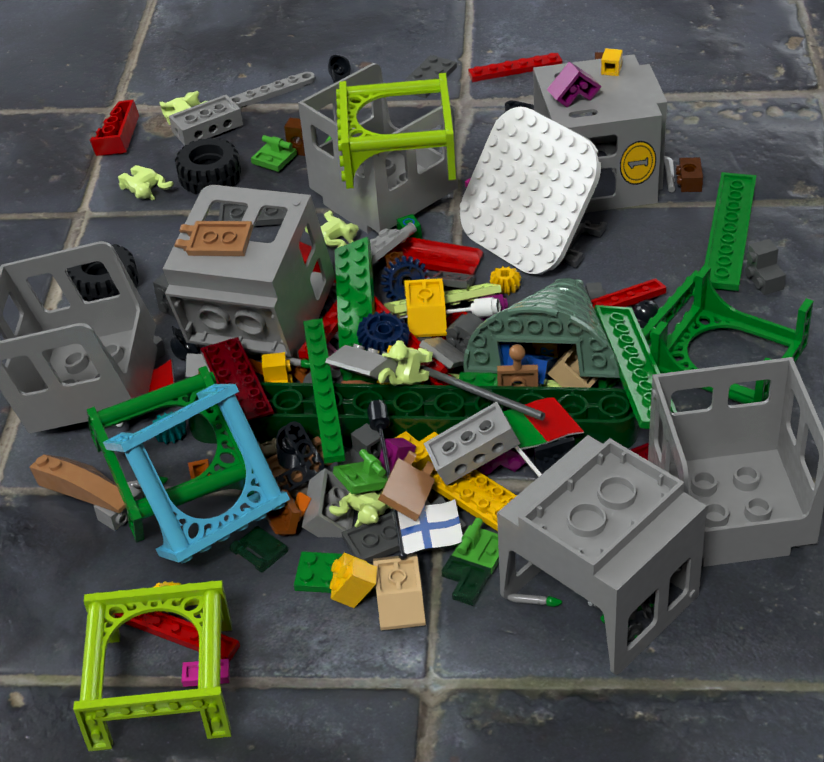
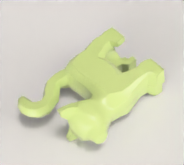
(179, 104)
(142, 182)
(335, 228)
(408, 365)
(366, 503)

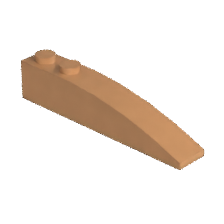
(77, 481)

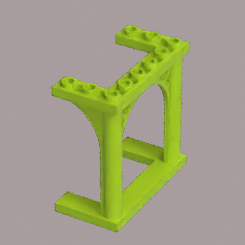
(358, 149)
(103, 629)

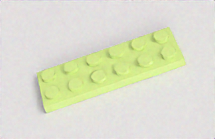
(451, 296)

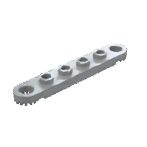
(273, 89)

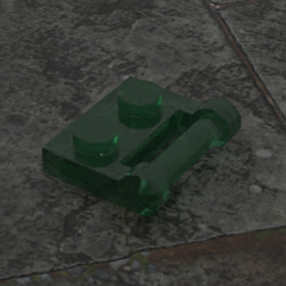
(263, 545)

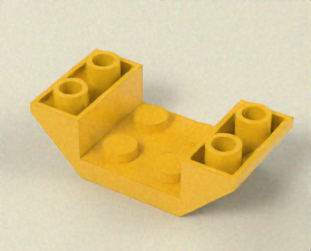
(425, 307)

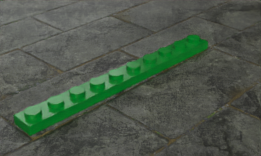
(665, 314)
(324, 392)

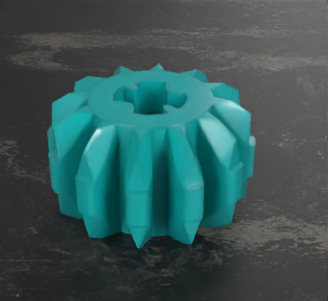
(172, 434)

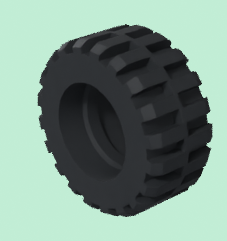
(207, 164)
(94, 280)

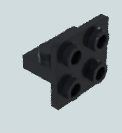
(548, 454)

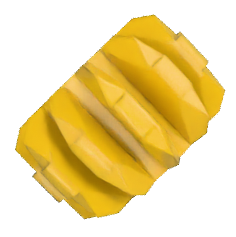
(507, 278)

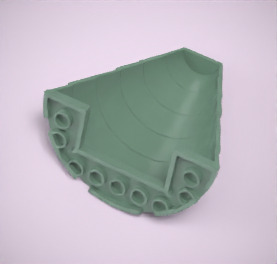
(551, 315)

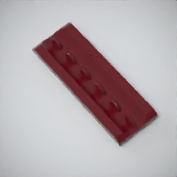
(232, 366)

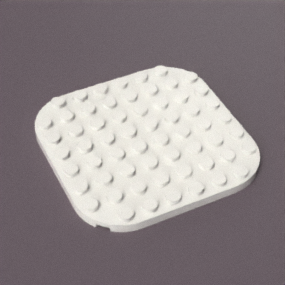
(530, 190)

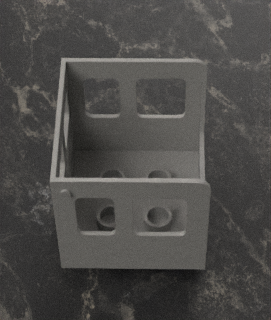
(385, 183)
(257, 294)
(76, 353)
(743, 459)
(610, 534)

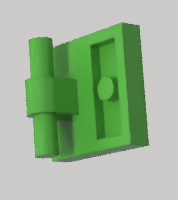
(274, 153)
(363, 475)
(479, 546)

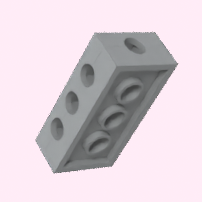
(206, 120)
(471, 443)

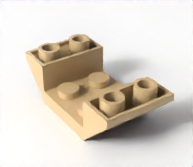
(399, 592)

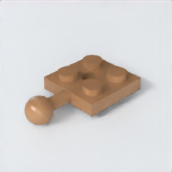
(517, 372)

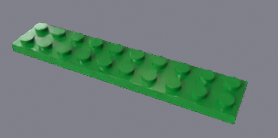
(730, 230)
(354, 294)
(633, 357)

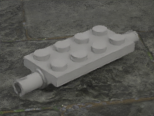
(387, 241)

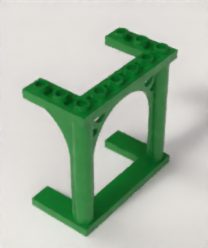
(712, 307)
(230, 478)

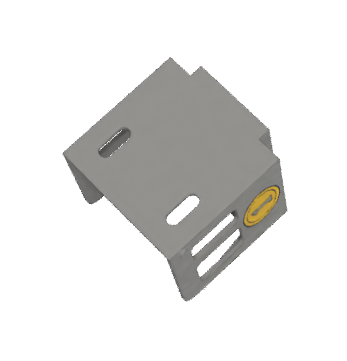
(624, 124)

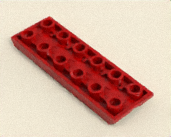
(440, 255)

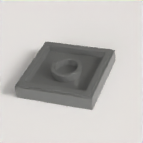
(454, 279)

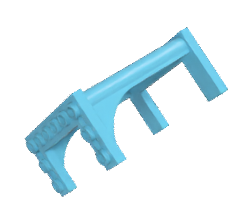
(268, 496)

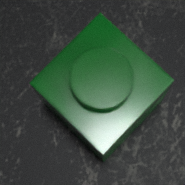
(403, 221)

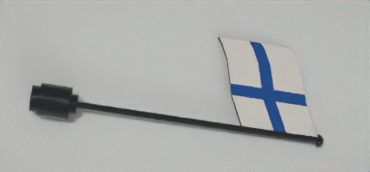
(437, 524)

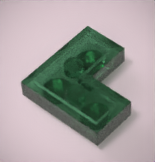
(470, 576)

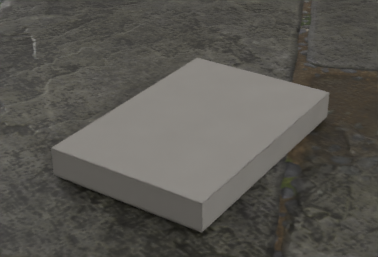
(443, 352)

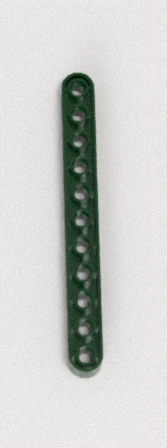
(430, 408)

